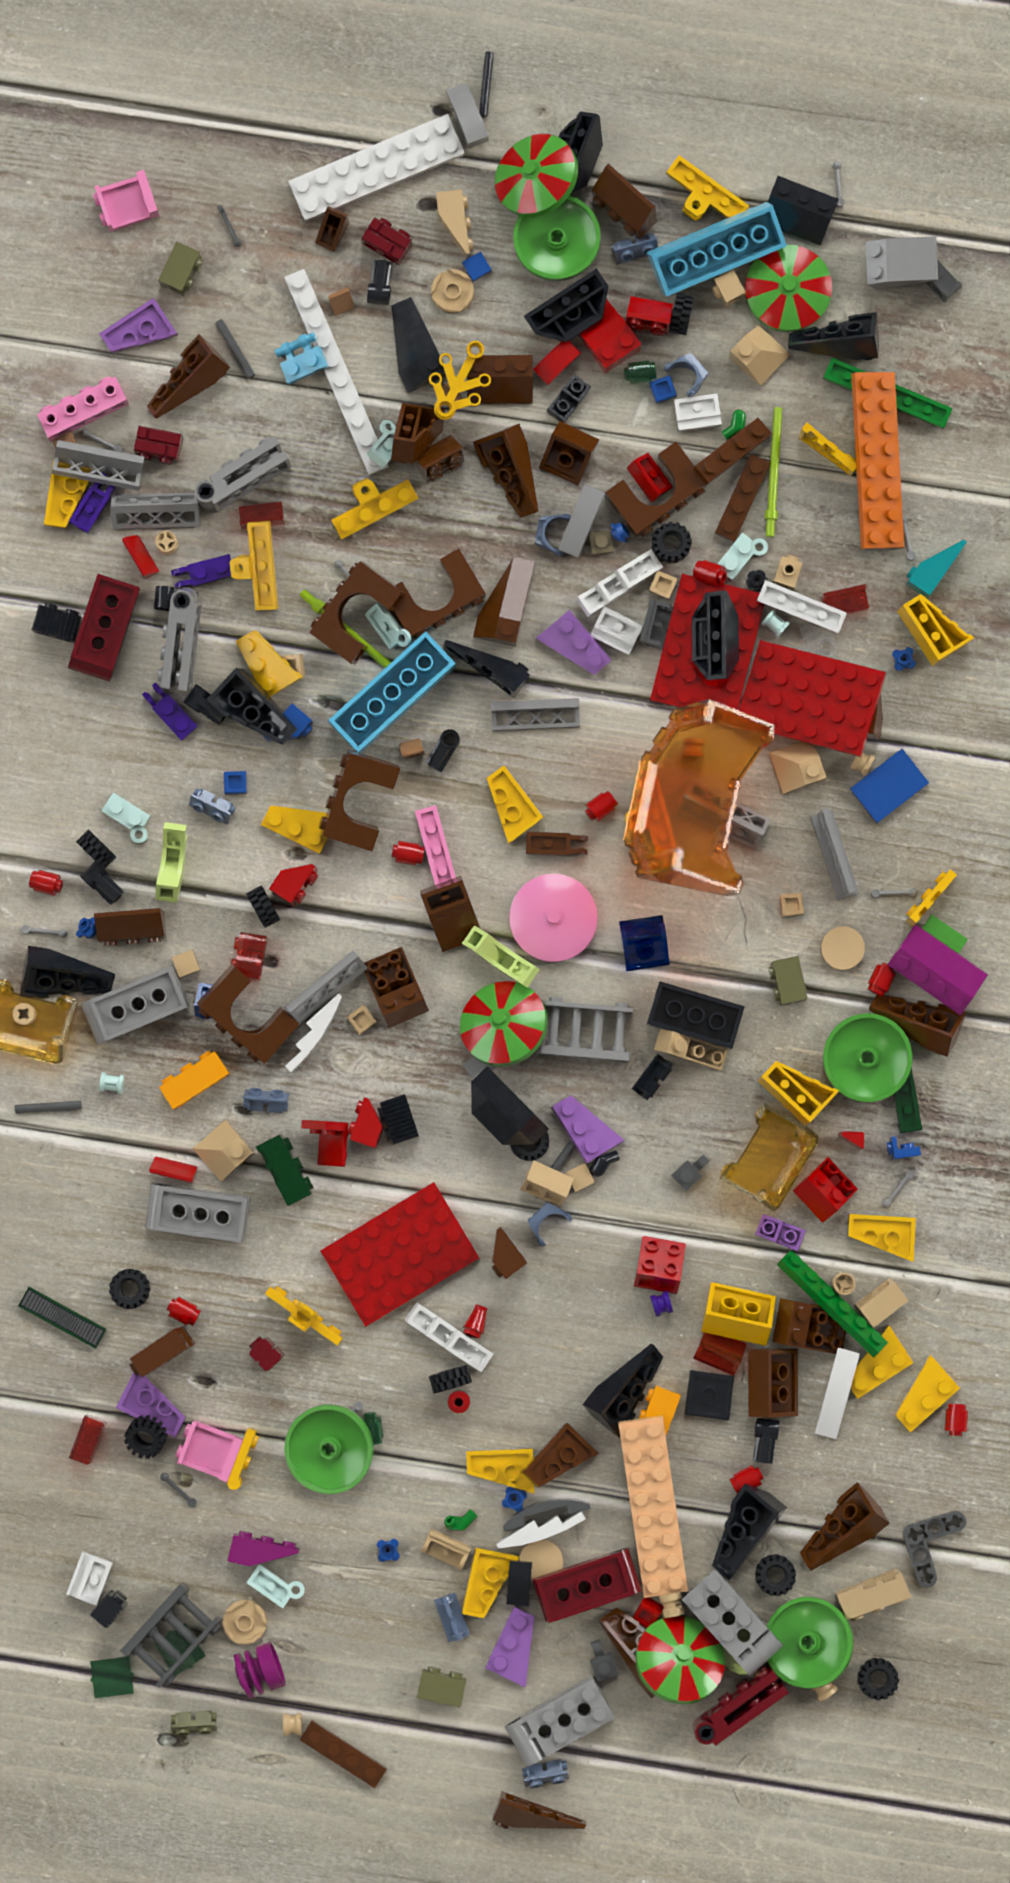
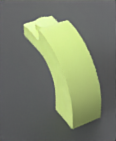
(172, 862)
(500, 956)

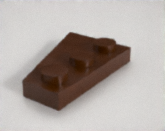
(559, 1455)

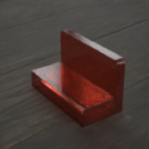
(262, 512)
(847, 599)
(720, 1352)

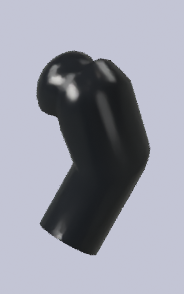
(602, 1162)

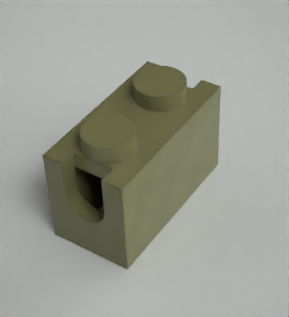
(180, 269)
(788, 980)
(441, 1686)

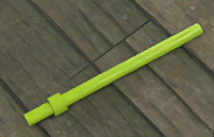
(771, 513)
(317, 606)

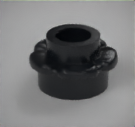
(752, 575)

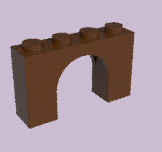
(642, 517)
(466, 593)
(330, 626)
(355, 770)
(260, 1042)
(161, 1351)

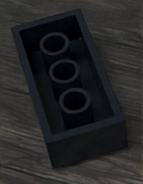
(695, 1015)

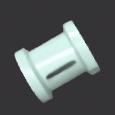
(775, 623)
(111, 1083)

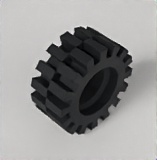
(681, 314)
(671, 529)
(96, 849)
(263, 906)
(534, 1154)
(143, 1288)
(450, 1379)
(137, 1444)
(778, 1561)
(864, 1679)

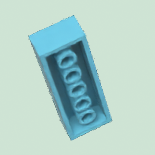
(716, 249)
(392, 693)

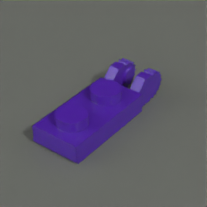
(91, 507)
(204, 572)
(171, 713)

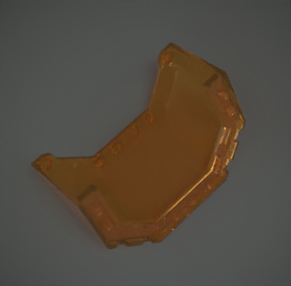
(702, 758)

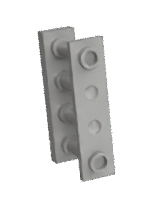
(574, 1048)

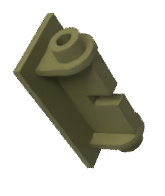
(185, 1725)

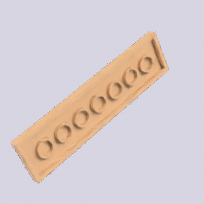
(653, 1506)

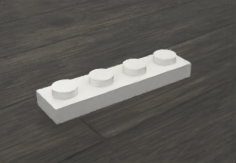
(801, 606)

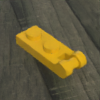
(242, 1461)

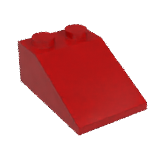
(610, 340)

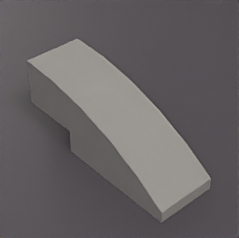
(467, 115)
(581, 520)

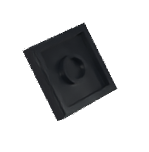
(709, 1395)

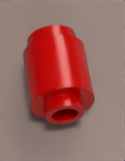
(710, 573)
(600, 806)
(407, 853)
(45, 882)
(881, 979)
(183, 1311)
(459, 1394)
(956, 1419)
(748, 1475)

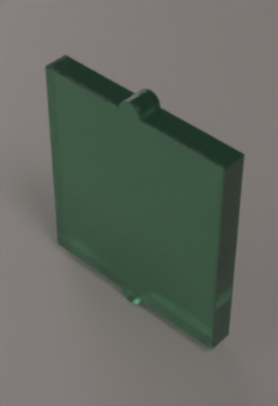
(181, 1645)
(112, 1677)

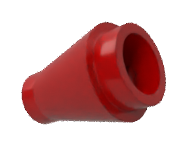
(476, 1322)

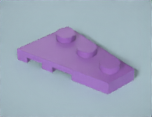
(138, 328)
(575, 643)
(585, 1130)
(144, 1399)
(512, 1649)

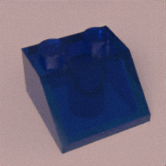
(644, 943)

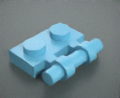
(304, 364)

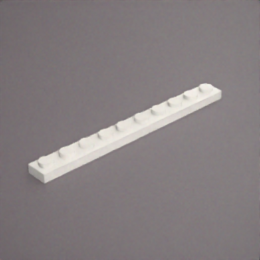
(336, 371)

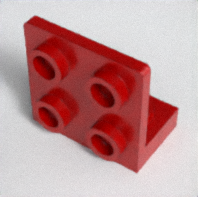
(331, 1141)
(660, 1265)

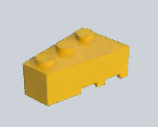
(932, 629)
(796, 1092)

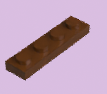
(732, 451)
(742, 498)
(343, 1754)

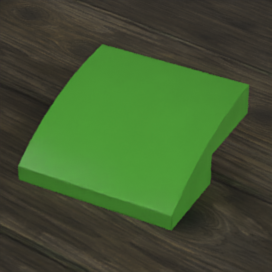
(944, 933)

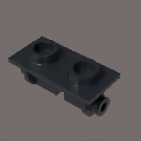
(656, 1070)

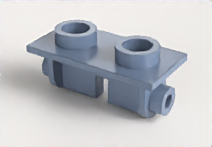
(626, 251)
(202, 802)
(256, 1098)
(451, 1617)
(553, 1774)

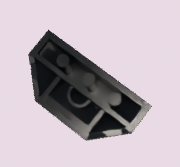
(586, 142)
(571, 309)
(715, 636)
(503, 1111)

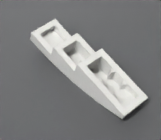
(619, 583)
(319, 1024)
(449, 1337)
(837, 1393)
(533, 1532)

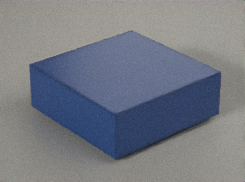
(476, 266)
(662, 389)
(235, 782)

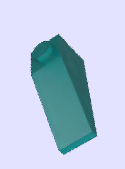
(930, 571)

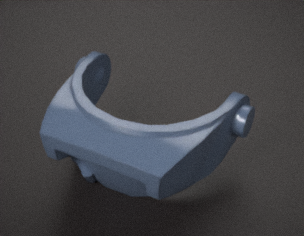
(690, 362)
(543, 523)
(543, 1212)

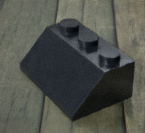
(802, 209)

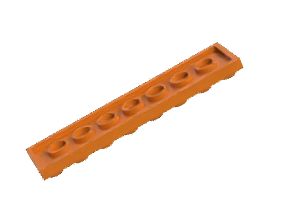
(877, 460)

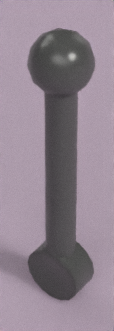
(237, 242)
(191, 1501)

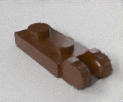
(553, 843)

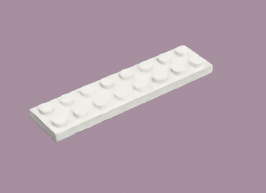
(376, 167)

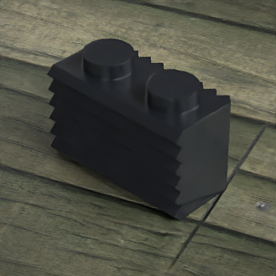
(57, 623)
(398, 1119)
(109, 1608)

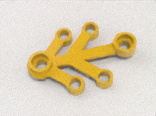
(457, 383)

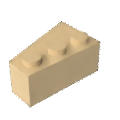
(873, 1594)

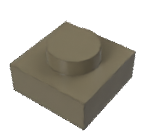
(601, 542)

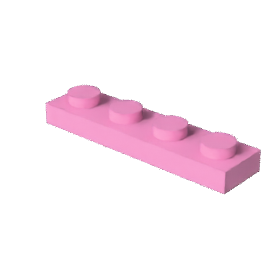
(435, 844)

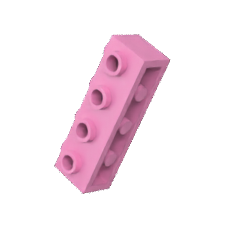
(83, 408)

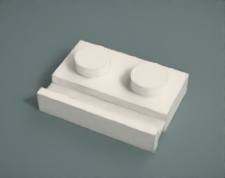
(697, 412)
(616, 630)
(89, 1578)

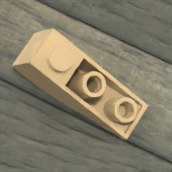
(452, 216)
(690, 1049)

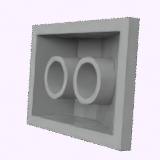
(901, 261)

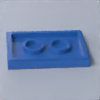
(889, 785)

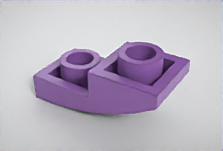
(780, 1232)

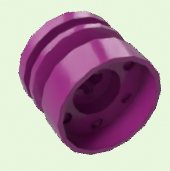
(259, 1670)

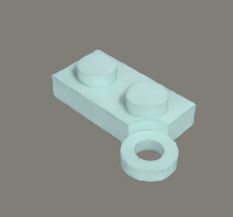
(382, 449)
(740, 554)
(387, 626)
(128, 816)
(273, 1586)

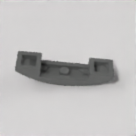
(518, 1520)

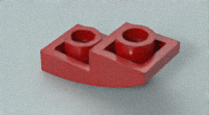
(556, 361)

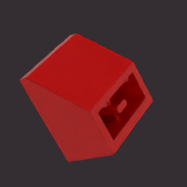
(649, 315)
(292, 882)
(367, 1126)
(825, 1190)

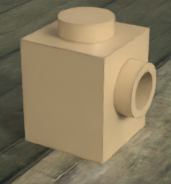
(728, 288)
(788, 572)

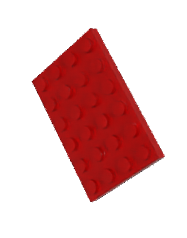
(677, 677)
(813, 697)
(399, 1254)

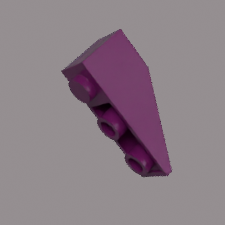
(252, 1551)

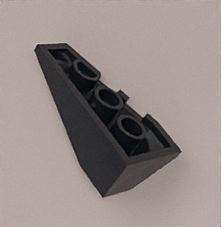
(849, 339)
(414, 347)
(498, 670)
(248, 704)
(53, 973)
(619, 1394)
(749, 1521)

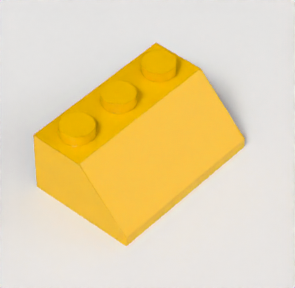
(738, 1314)

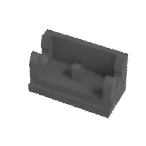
(945, 285)
(656, 624)

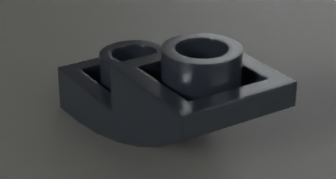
(568, 399)
(519, 1583)

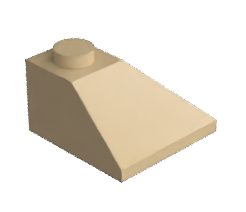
(758, 355)
(797, 766)
(223, 1150)

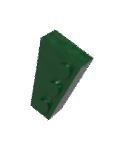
(285, 1169)

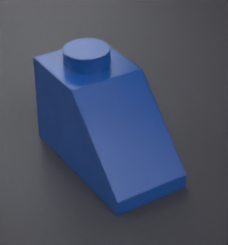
(300, 720)

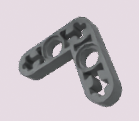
(920, 1542)

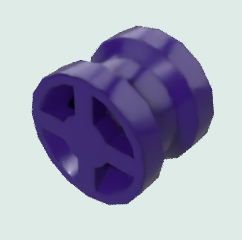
(661, 1303)

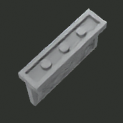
(834, 854)

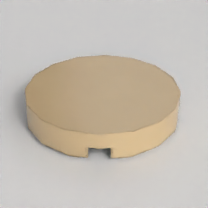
(452, 291)
(842, 948)
(544, 1557)
(244, 1622)

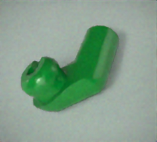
(737, 424)
(458, 1523)

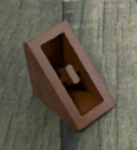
(332, 229)

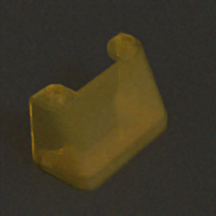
(46, 1036)
(771, 1158)

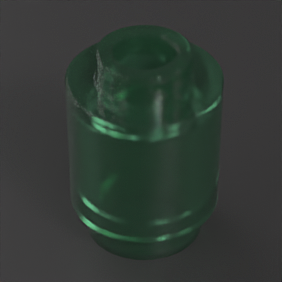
(640, 372)
(374, 1425)

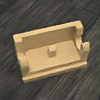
(547, 1184)
(881, 1302)
(446, 1549)

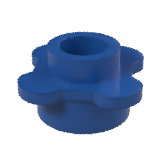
(620, 532)
(899, 663)
(86, 928)
(520, 1496)
(392, 1545)

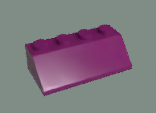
(937, 969)

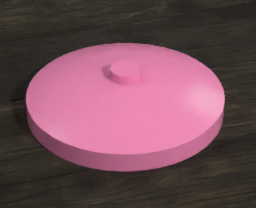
(553, 918)

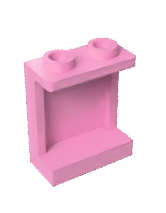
(126, 202)
(209, 1450)

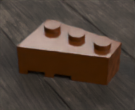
(415, 432)

